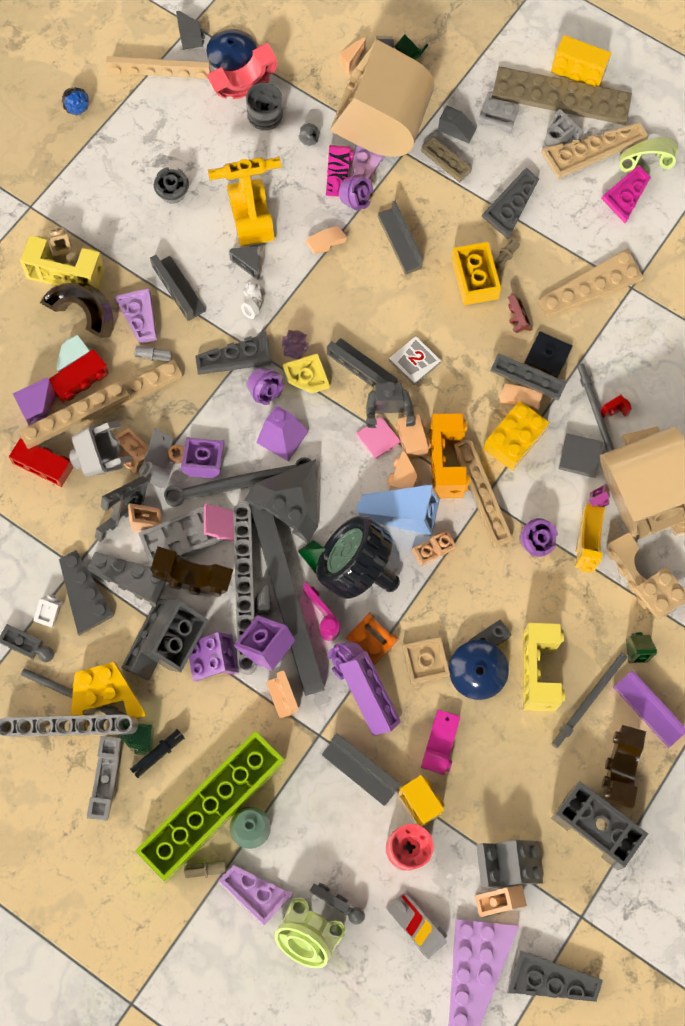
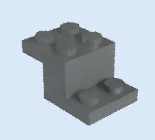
(509, 863)

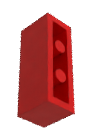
(78, 376)
(41, 462)

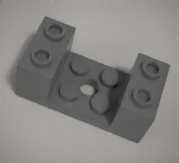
(581, 811)

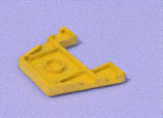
(103, 687)

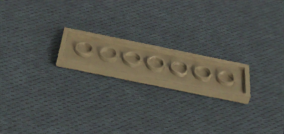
(562, 94)

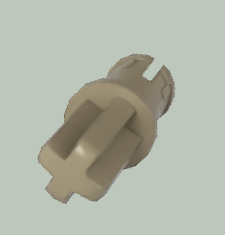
(506, 253)
(205, 869)

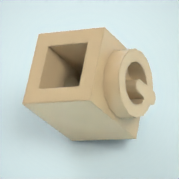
(59, 241)

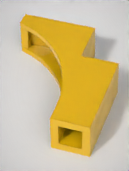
(589, 538)

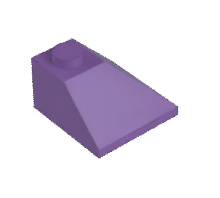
(35, 400)
(281, 433)

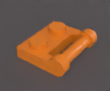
(368, 642)

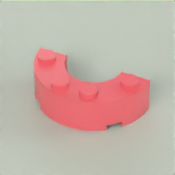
(238, 82)

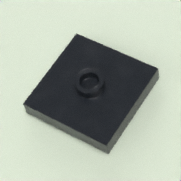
(548, 354)

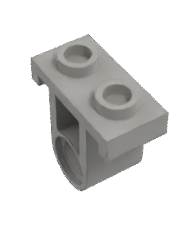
(562, 129)

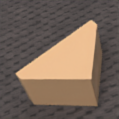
(143, 517)

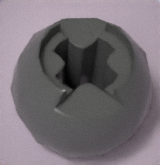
(309, 134)

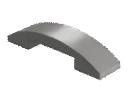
(105, 778)

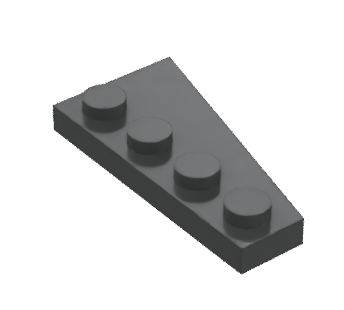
(509, 205)
(242, 355)
(128, 576)
(84, 596)
(546, 978)

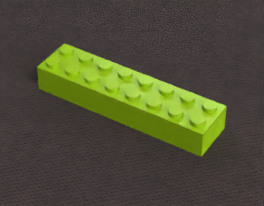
(210, 807)

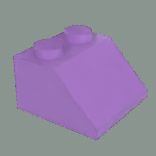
(265, 642)

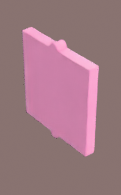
(378, 439)
(218, 522)

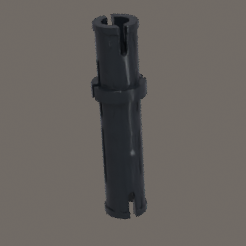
(157, 753)

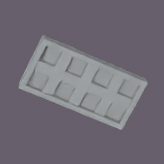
(180, 534)

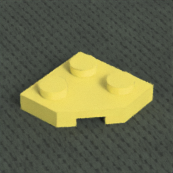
(307, 374)

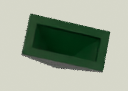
(311, 554)

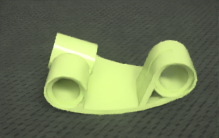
(663, 147)

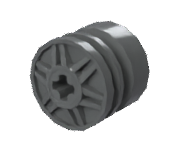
(264, 106)

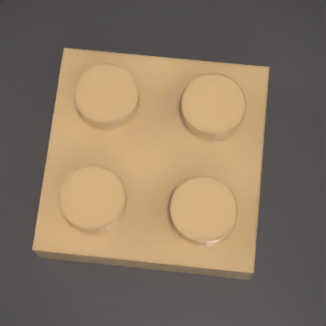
(661, 593)
(425, 661)

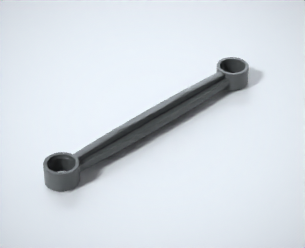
(227, 484)

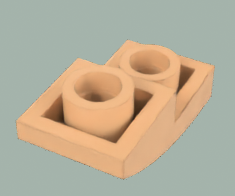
(324, 239)
(513, 394)
(434, 548)

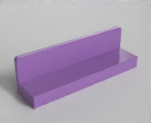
(370, 694)
(650, 709)

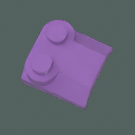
(202, 457)

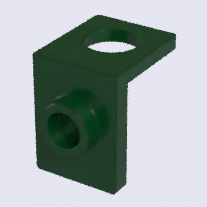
(408, 48)

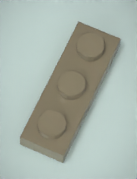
(446, 159)

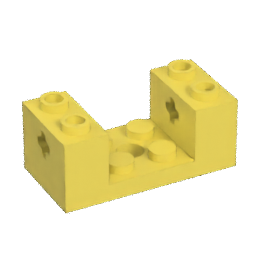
(41, 267)
(540, 639)

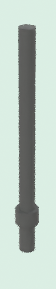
(586, 382)
(108, 710)
(567, 729)

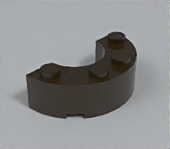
(90, 299)
(188, 575)
(622, 767)

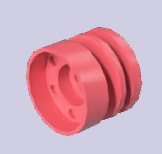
(417, 838)

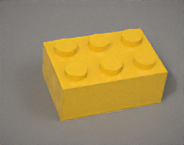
(580, 61)
(475, 273)
(516, 435)

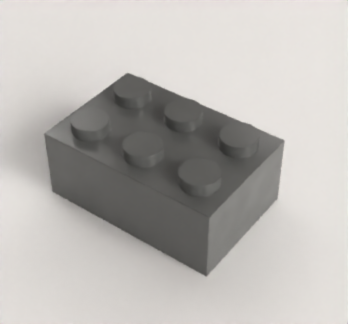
(174, 635)

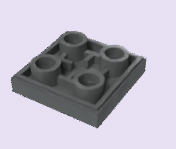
(580, 455)

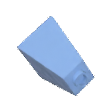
(402, 508)

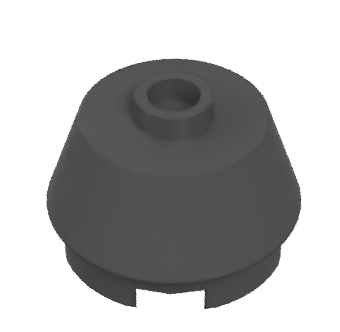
(171, 185)

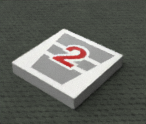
(414, 360)

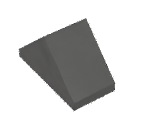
(246, 259)

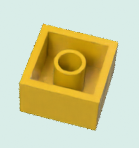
(421, 801)

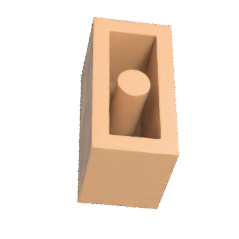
(413, 437)

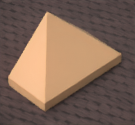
(352, 54)

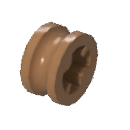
(171, 456)

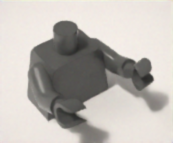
(389, 398)

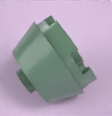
(250, 827)

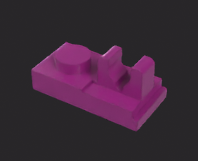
(600, 496)

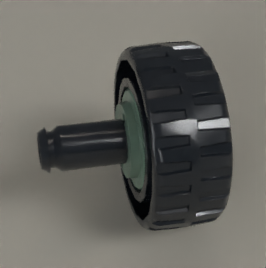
(357, 559)

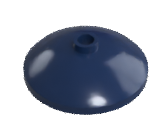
(230, 49)
(470, 657)

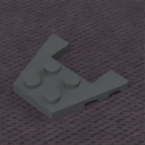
(119, 499)

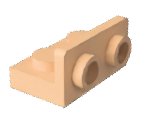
(133, 446)
(282, 695)

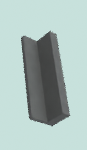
(401, 239)
(177, 287)
(358, 363)
(528, 376)
(136, 661)
(361, 769)

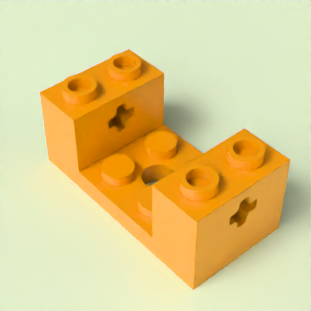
(446, 431)

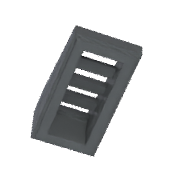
(263, 602)

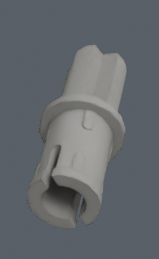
(152, 353)

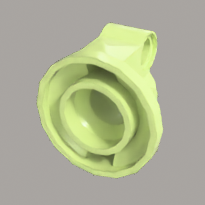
(307, 935)

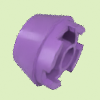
(356, 192)
(265, 385)
(538, 537)
(342, 653)

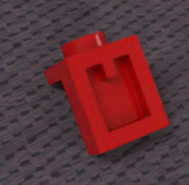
(614, 406)

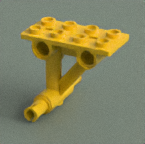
(248, 198)

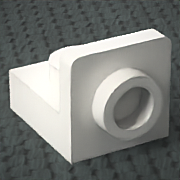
(48, 610)

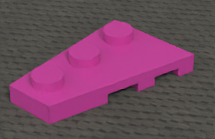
(625, 194)

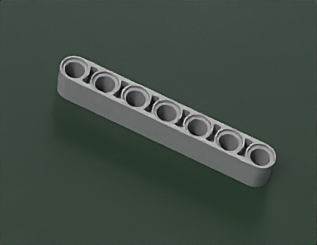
(58, 725)

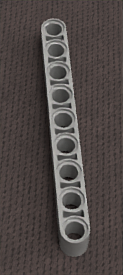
(243, 577)

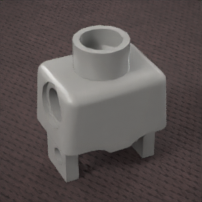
(97, 450)

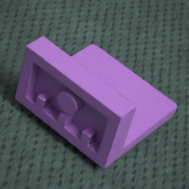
(213, 656)

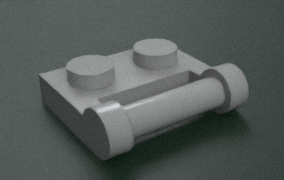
(498, 110)

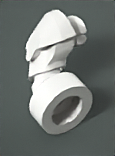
(251, 306)

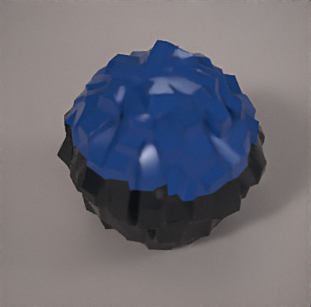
(75, 100)

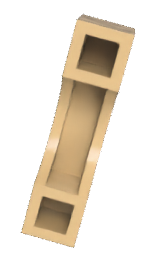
(623, 553)

